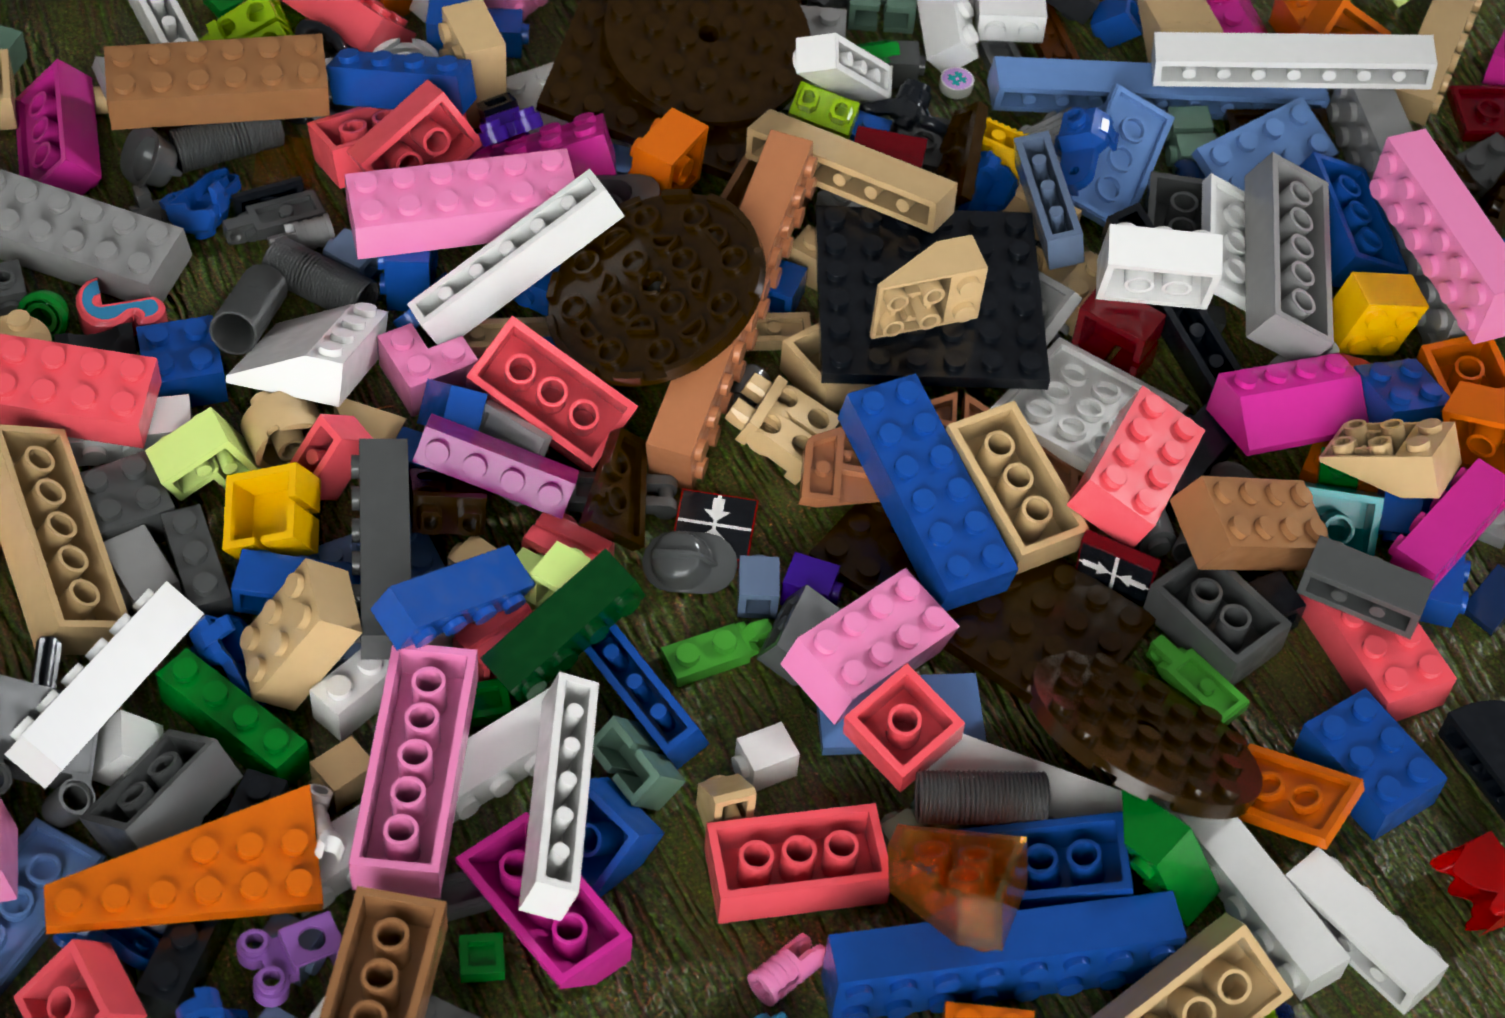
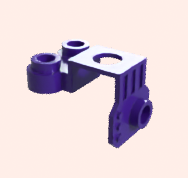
(507, 124)

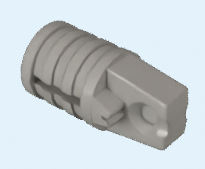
(308, 232)

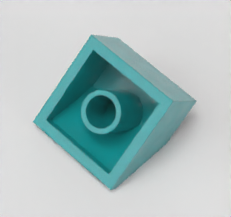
(1349, 514)

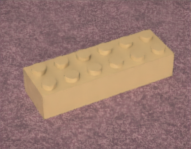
(54, 541)

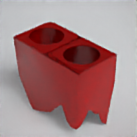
(1478, 877)

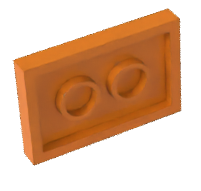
(1301, 798)

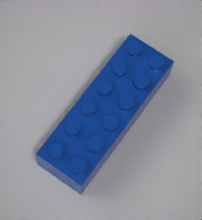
(927, 492)

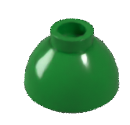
(49, 309)

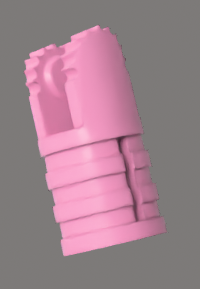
(786, 969)

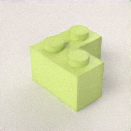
(198, 453)
(550, 570)

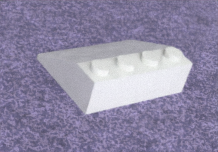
(315, 354)

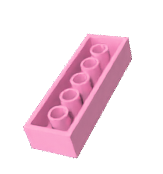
(449, 201)
(1444, 231)
(415, 771)

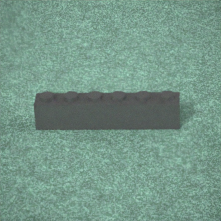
(381, 531)

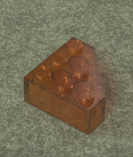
(960, 881)

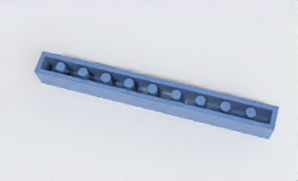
(1056, 84)

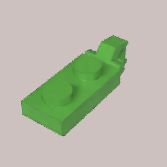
(714, 651)
(1196, 679)

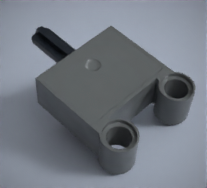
(17, 702)

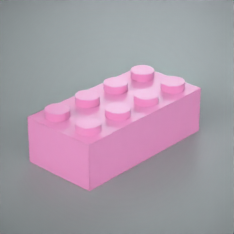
(868, 643)

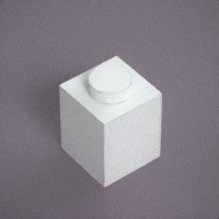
(766, 756)

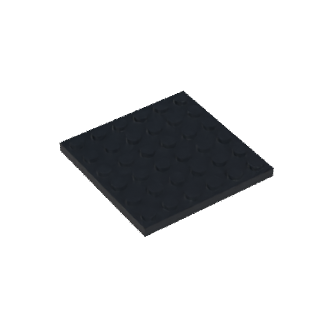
(994, 351)

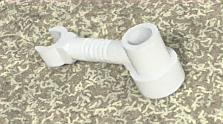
(327, 838)

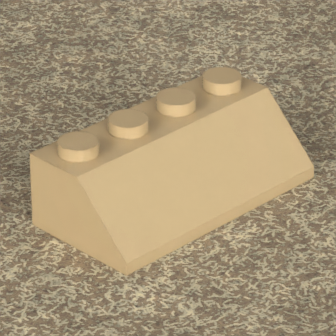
(1209, 977)

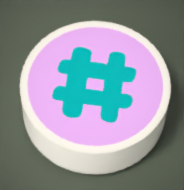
(956, 82)

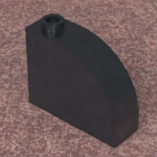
(1478, 743)

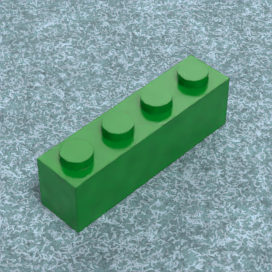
(232, 717)

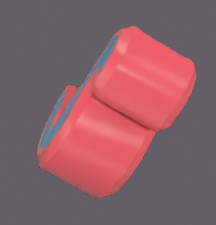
(97, 318)

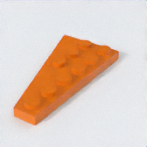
(224, 869)

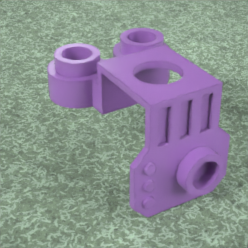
(283, 955)

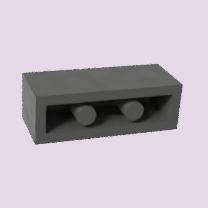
(196, 561)
(1365, 587)

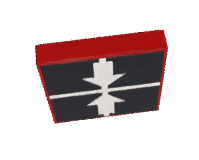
(719, 515)

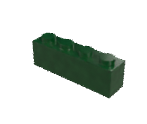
(564, 627)

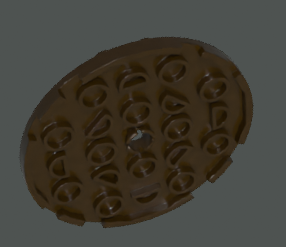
(716, 82)
(708, 292)
(1144, 735)

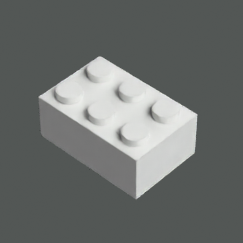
(1159, 266)

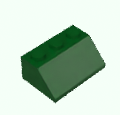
(1167, 856)

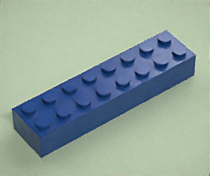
(1045, 953)

